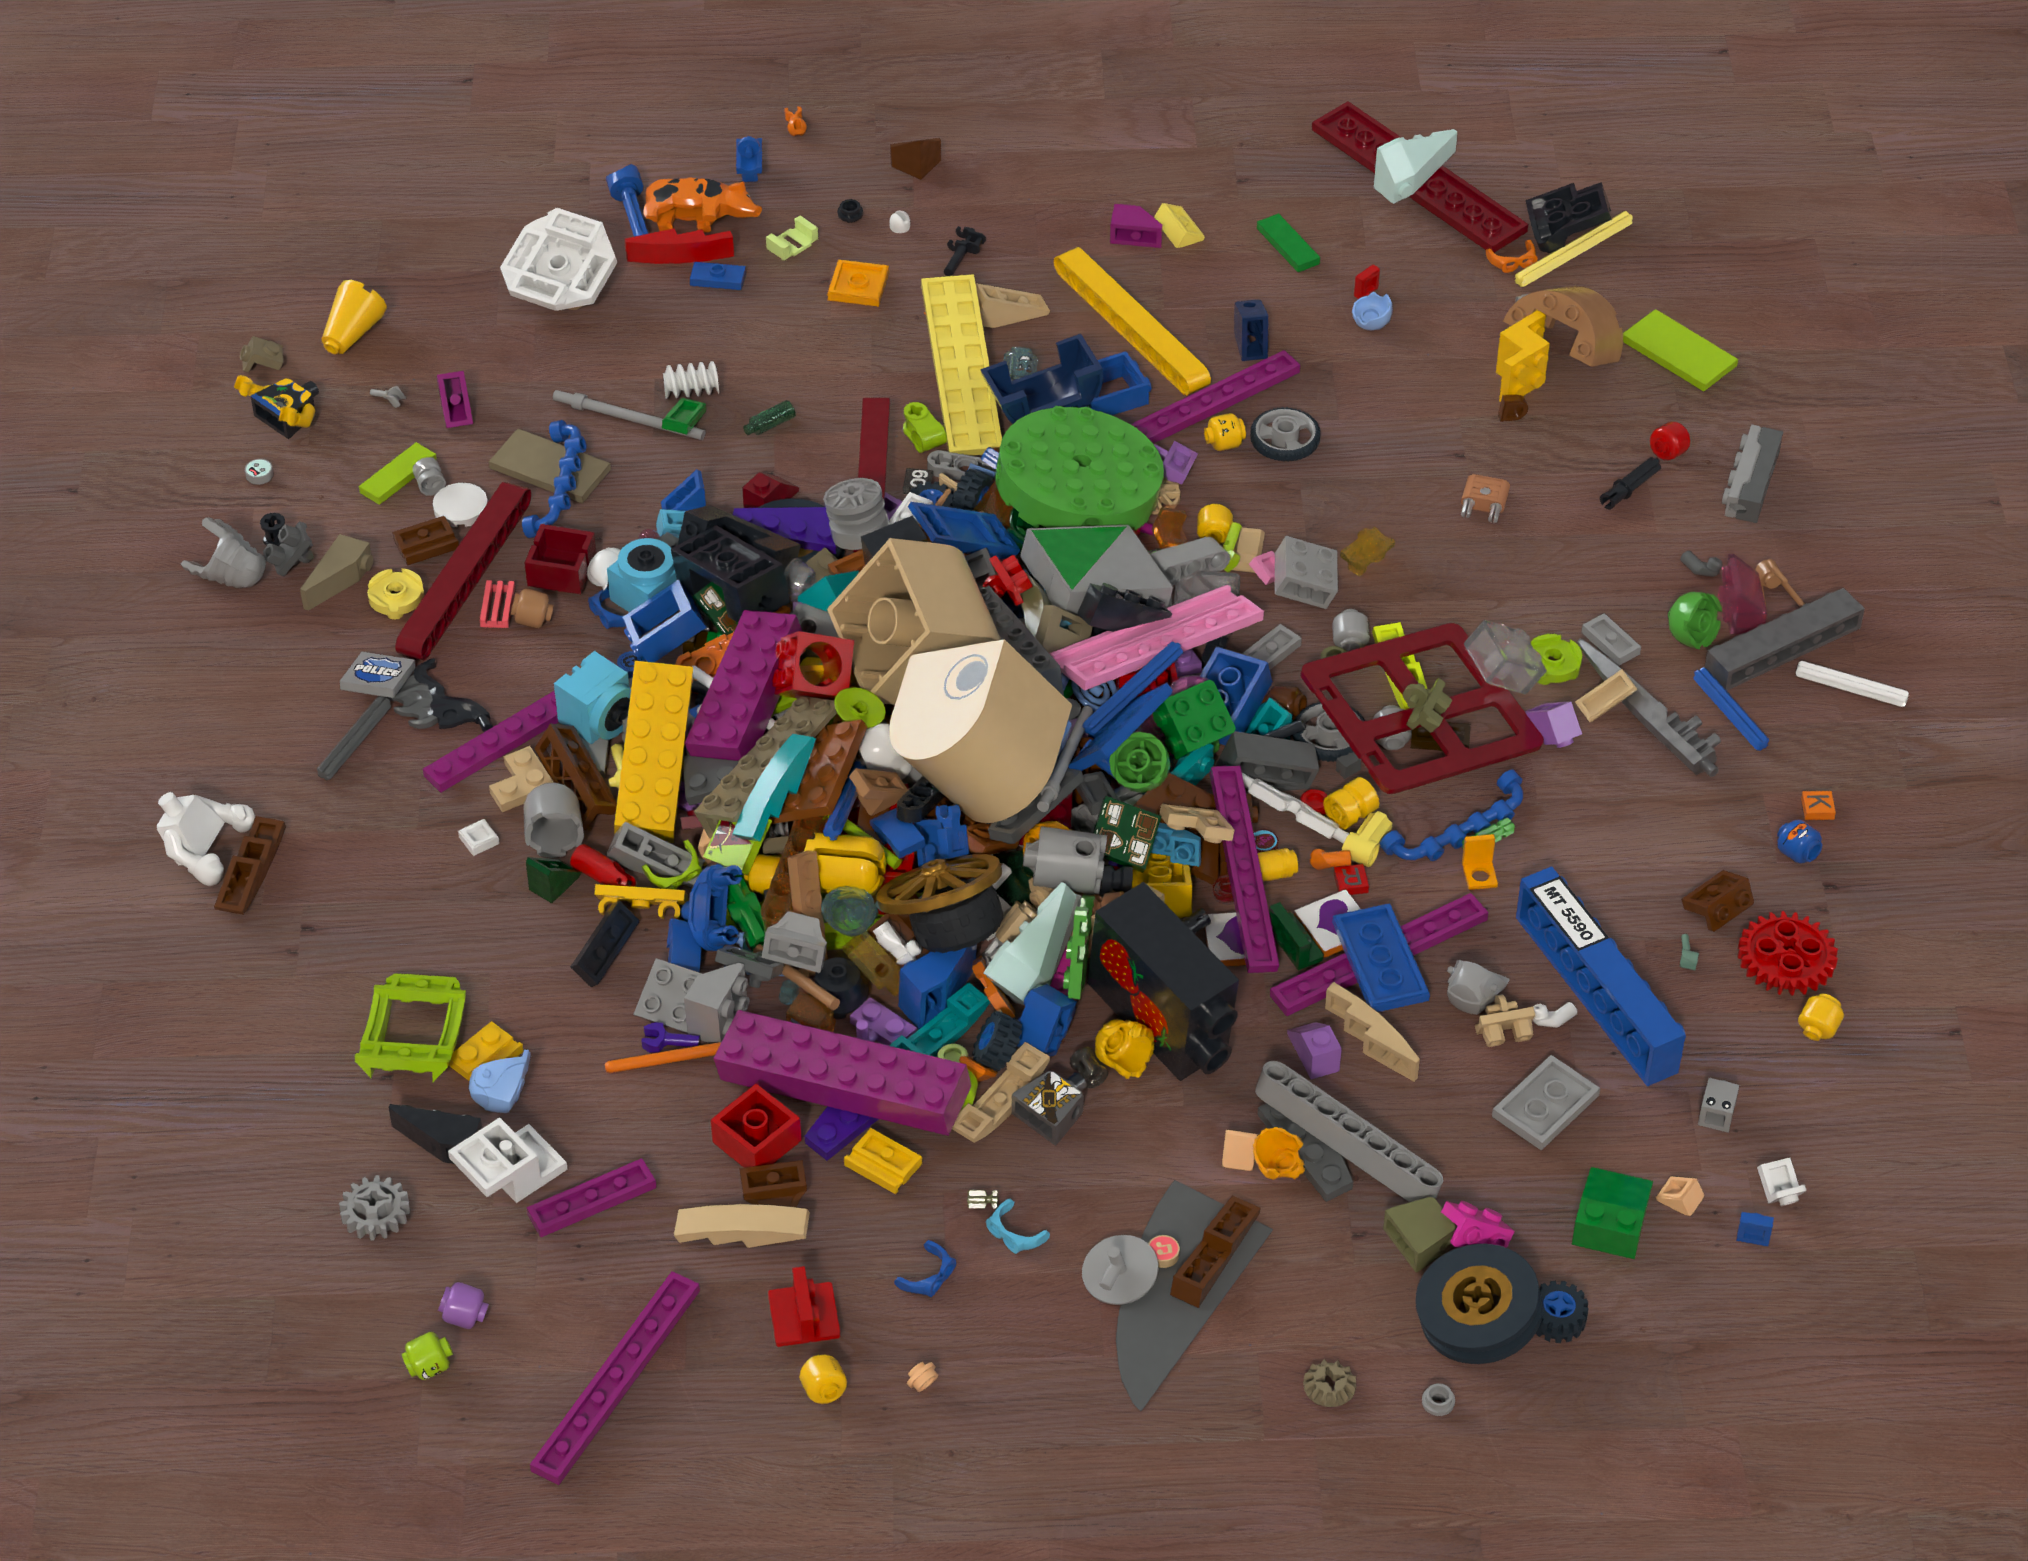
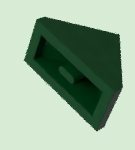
(550, 877)

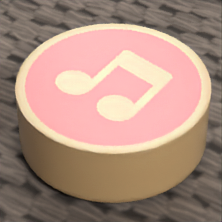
(1166, 1250)

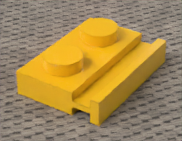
(485, 1046)
(883, 1160)

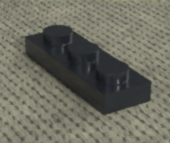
(605, 943)

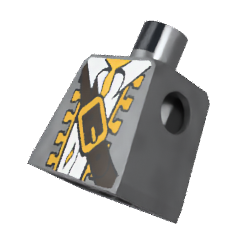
(1050, 1104)

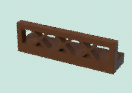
(578, 768)

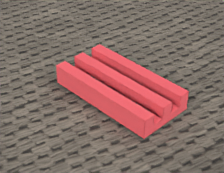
(499, 588)

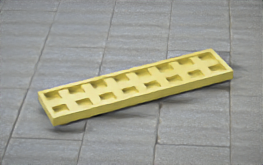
(958, 357)

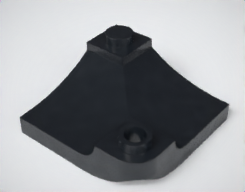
(1566, 212)

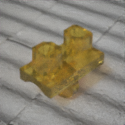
(1368, 548)

